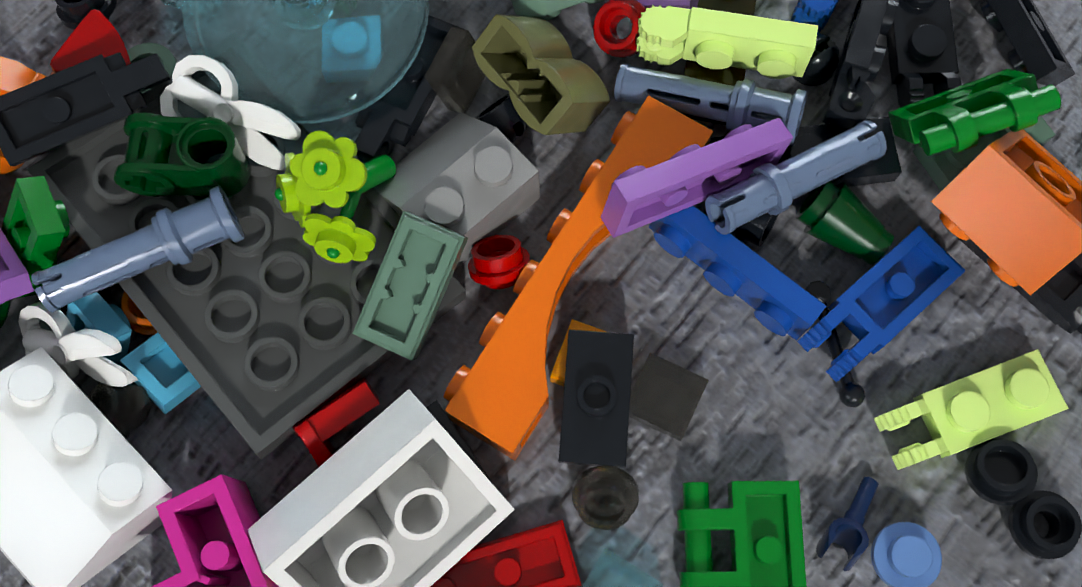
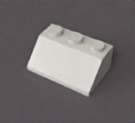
(67, 479)
(382, 509)

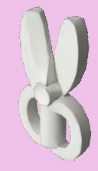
(242, 116)
(73, 348)

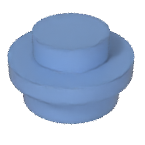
(906, 555)

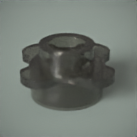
(123, 406)

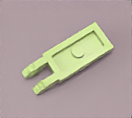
(726, 40)
(977, 408)

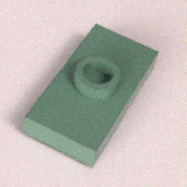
(410, 285)

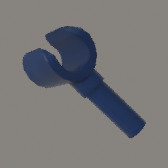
(849, 530)

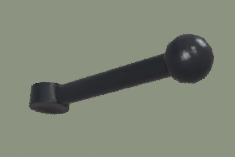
(850, 393)

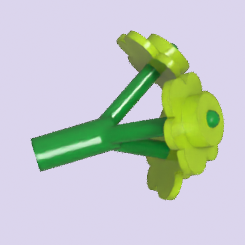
(333, 176)

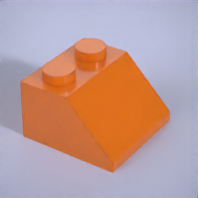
(1017, 210)

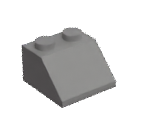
(464, 181)

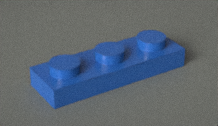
(738, 270)

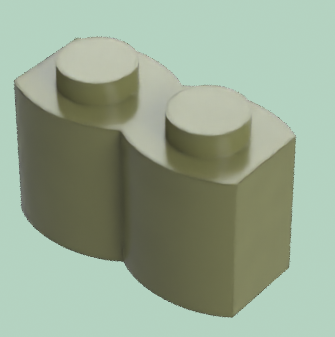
(542, 77)

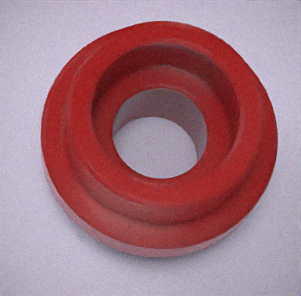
(606, 24)
(497, 261)

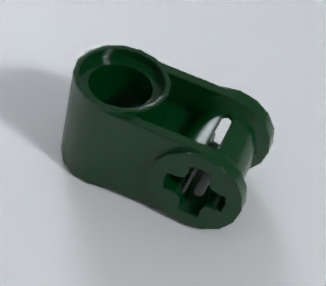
(170, 153)

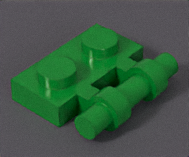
(973, 111)
(763, 535)

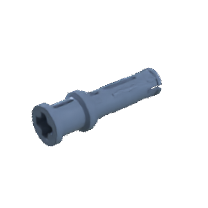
(712, 100)
(169, 238)

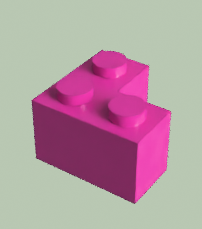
(212, 537)

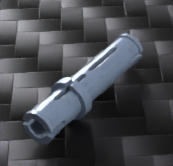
(776, 186)

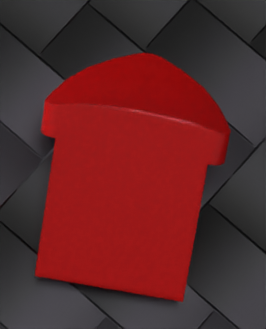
(90, 38)
(334, 417)

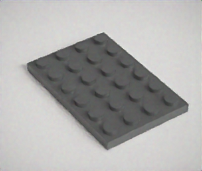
(251, 318)

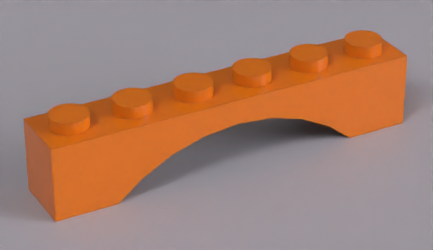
(507, 385)

